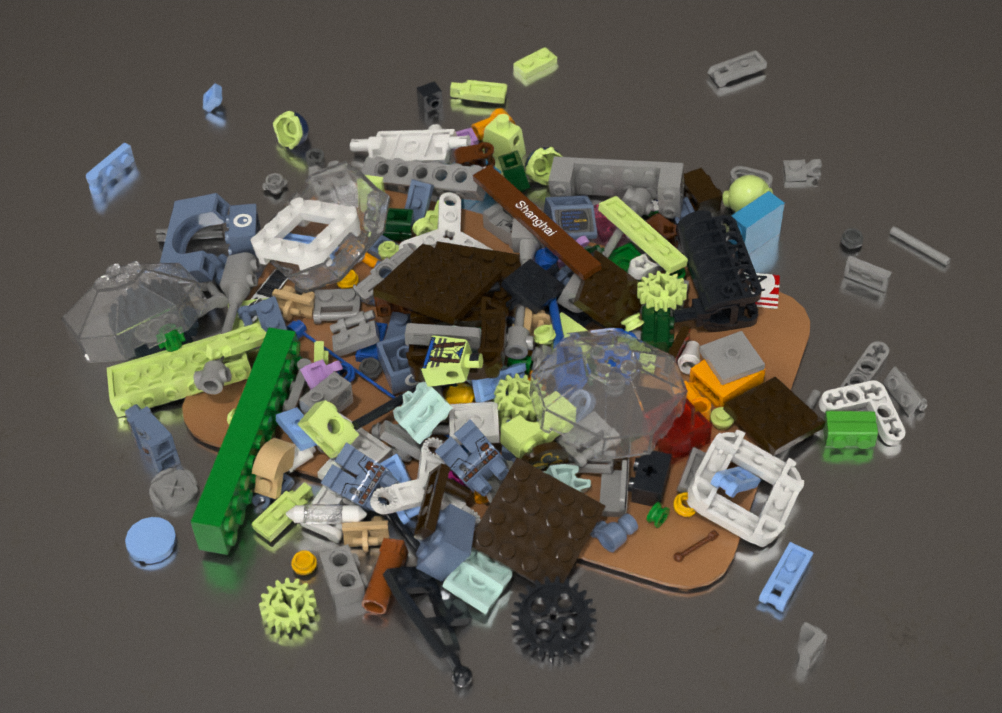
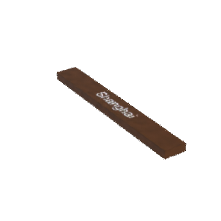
(537, 222)

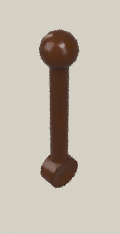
(678, 556)

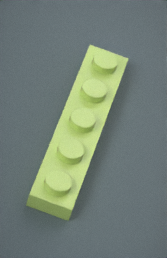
(643, 234)

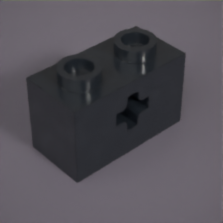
(650, 478)

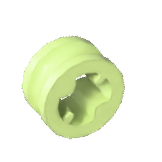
(422, 226)
(632, 322)

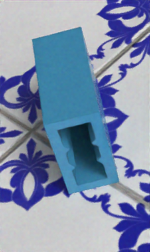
(759, 221)

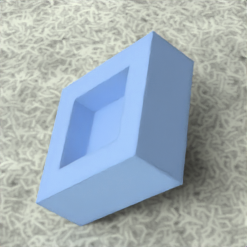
(212, 98)

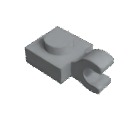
(798, 171)

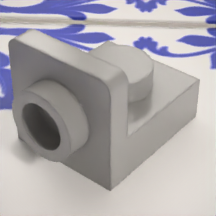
(813, 644)

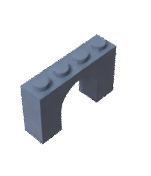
(186, 219)

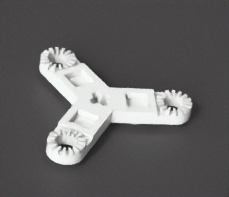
(448, 224)
(410, 493)

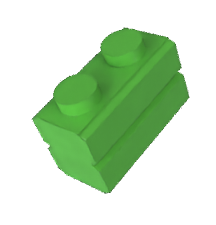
(850, 429)

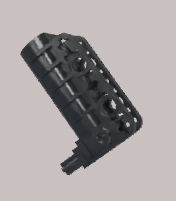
(717, 273)

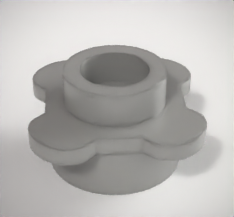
(274, 183)

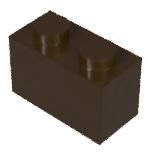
(702, 191)

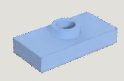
(288, 422)

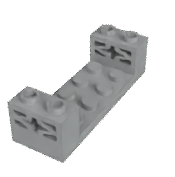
(613, 178)

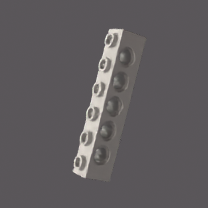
(435, 172)

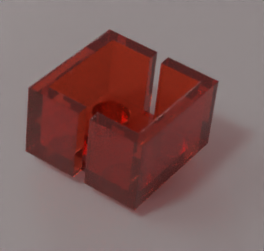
(683, 437)

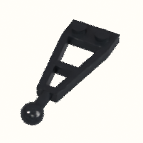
(410, 580)

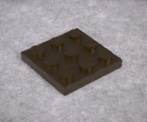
(608, 294)
(774, 416)

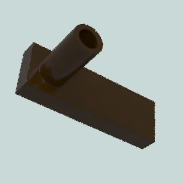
(436, 486)

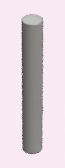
(942, 258)

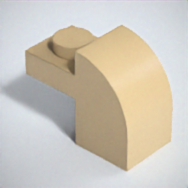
(270, 465)

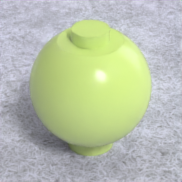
(744, 191)

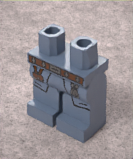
(152, 438)
(477, 467)
(368, 473)

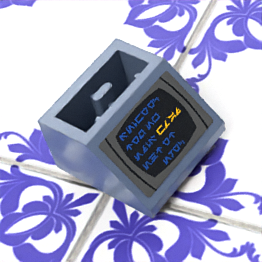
(573, 215)

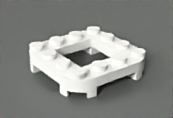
(270, 243)
(780, 474)

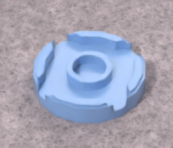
(151, 540)

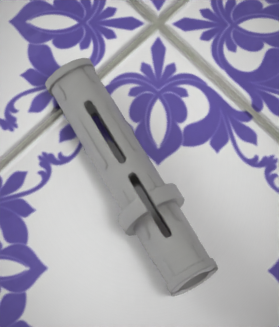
(213, 231)

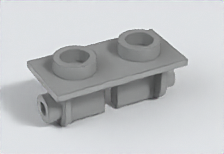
(904, 391)

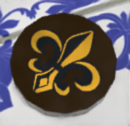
(546, 455)

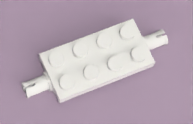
(412, 145)

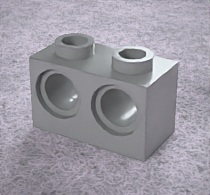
(333, 390)
(340, 576)

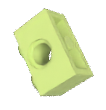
(315, 426)

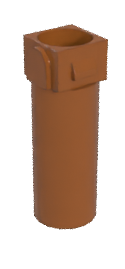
(378, 594)

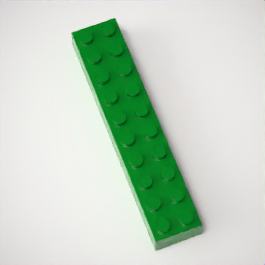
(252, 425)

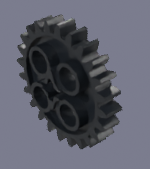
(558, 642)

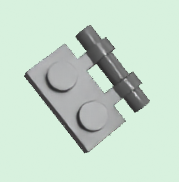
(356, 338)

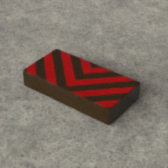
(680, 342)

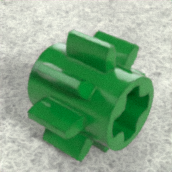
(173, 342)

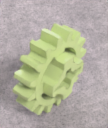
(662, 291)
(518, 397)
(276, 611)

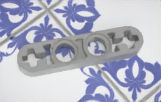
(861, 375)

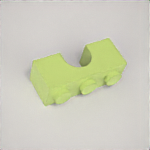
(522, 436)

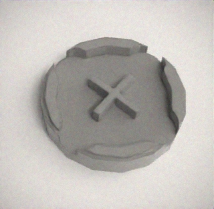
(173, 489)

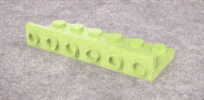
(166, 376)

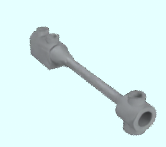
(640, 202)
(236, 284)
(517, 337)

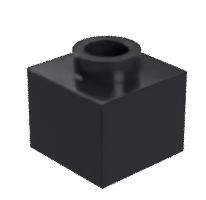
(429, 96)

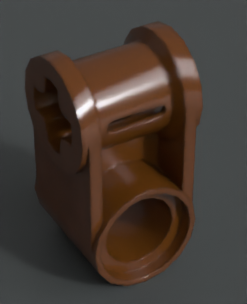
(474, 155)
(664, 228)

